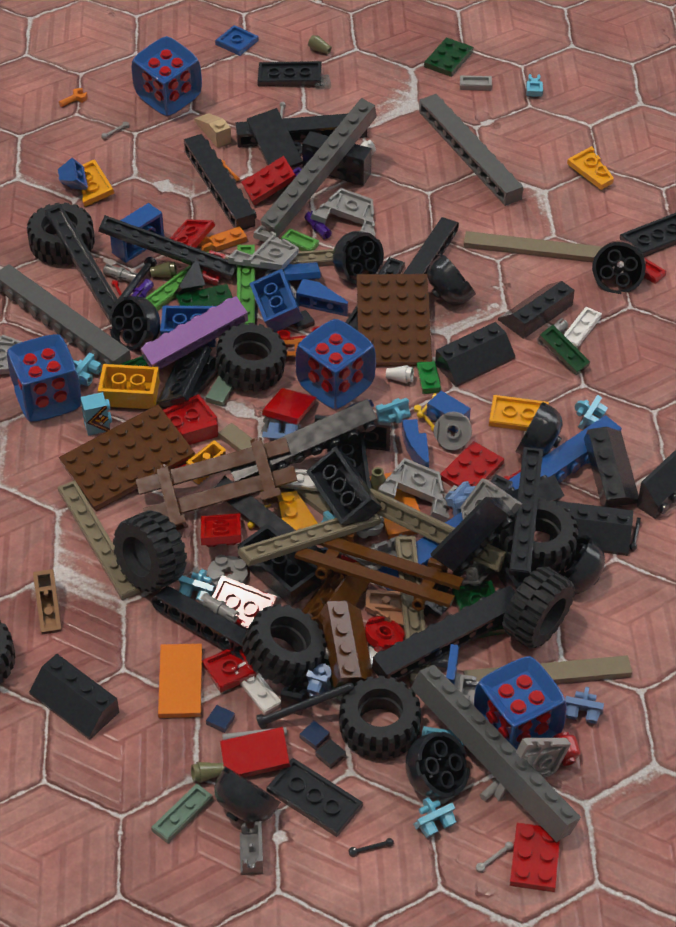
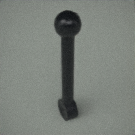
(633, 546)
(354, 851)

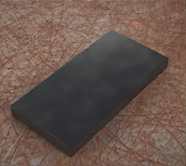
(289, 73)
(273, 138)
(654, 235)
(183, 377)
(315, 797)

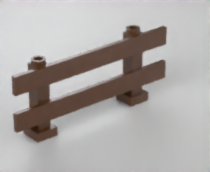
(265, 481)
(433, 573)

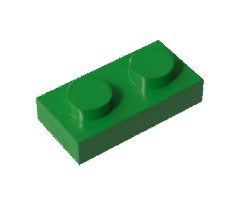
(428, 377)

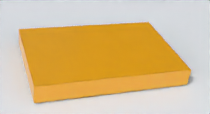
(513, 412)

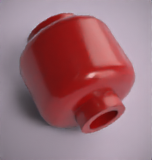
(574, 750)

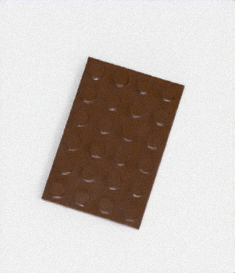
(395, 317)
(114, 460)

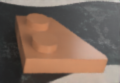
(385, 604)

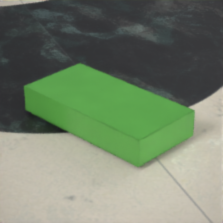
(302, 241)

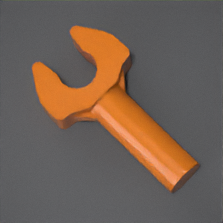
(77, 95)

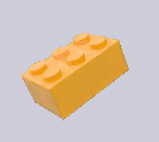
(129, 385)

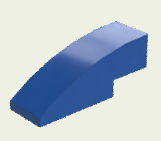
(415, 442)

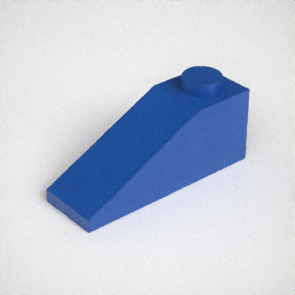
(319, 297)

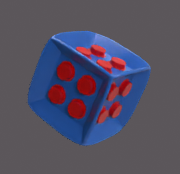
(166, 75)
(335, 363)
(44, 377)
(521, 701)

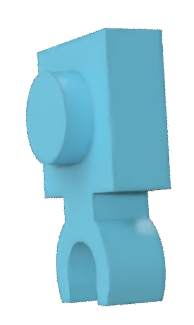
(534, 86)

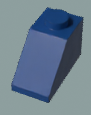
(73, 175)

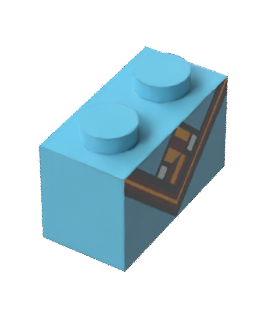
(96, 413)

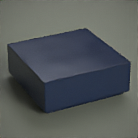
(220, 718)
(314, 735)

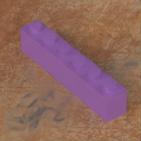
(194, 333)

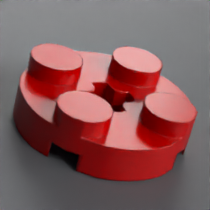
(382, 633)

